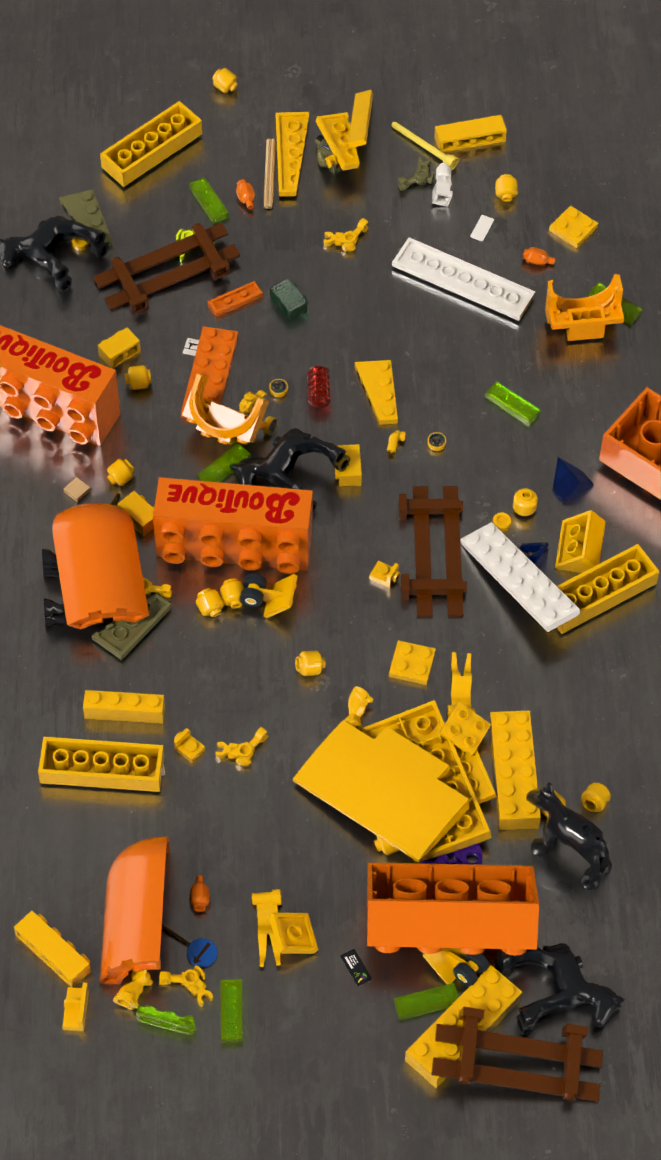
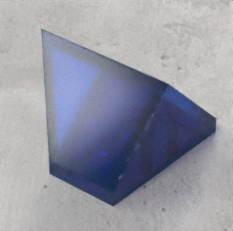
(569, 481)
(535, 552)

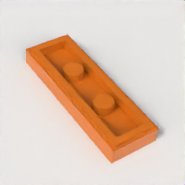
(235, 299)

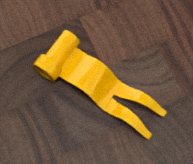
(461, 684)
(267, 904)

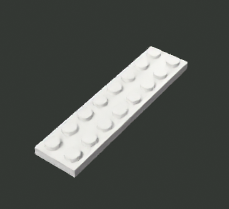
(463, 278)
(520, 577)

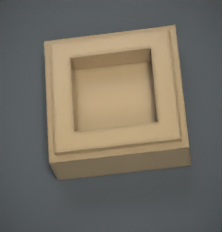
(77, 489)

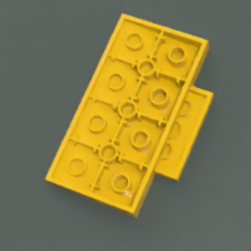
(466, 773)
(385, 787)

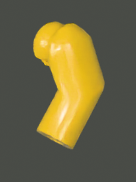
(393, 440)

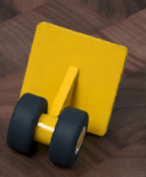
(277, 598)
(454, 964)

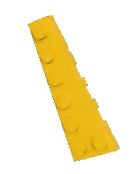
(291, 138)

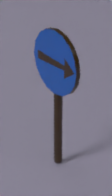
(199, 952)

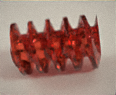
(318, 386)

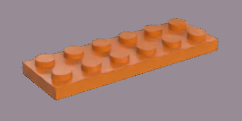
(214, 360)

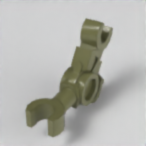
(420, 177)

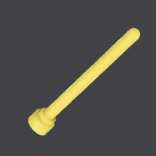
(451, 160)

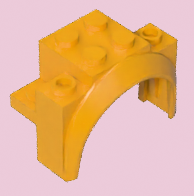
(585, 316)
(222, 421)

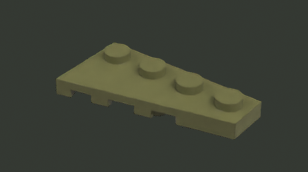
(85, 209)
(123, 636)

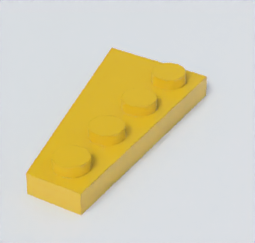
(336, 133)
(379, 388)

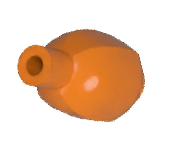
(245, 193)
(537, 257)
(199, 894)

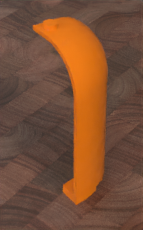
(99, 565)
(134, 910)

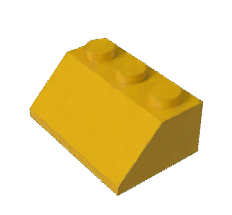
(580, 542)

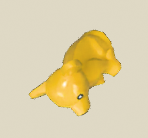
(357, 704)
(130, 992)

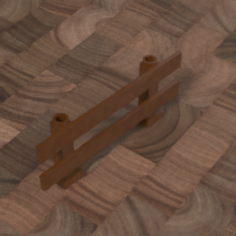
(137, 294)
(423, 585)
(471, 1038)

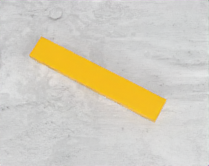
(360, 119)

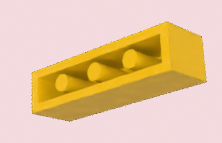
(470, 133)
(124, 706)
(52, 949)

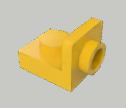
(385, 573)
(188, 745)

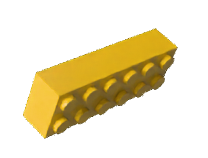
(151, 143)
(609, 584)
(101, 764)
(513, 769)
(490, 993)

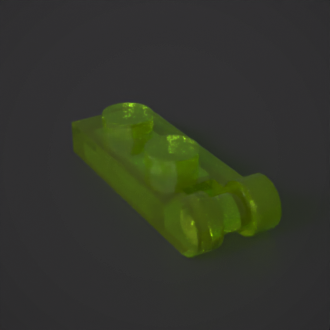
(166, 1020)

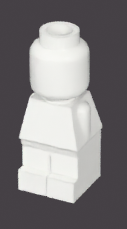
(441, 193)

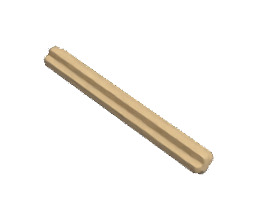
(269, 173)

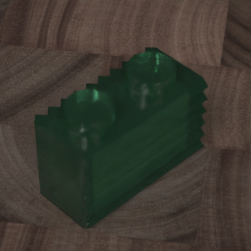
(288, 299)

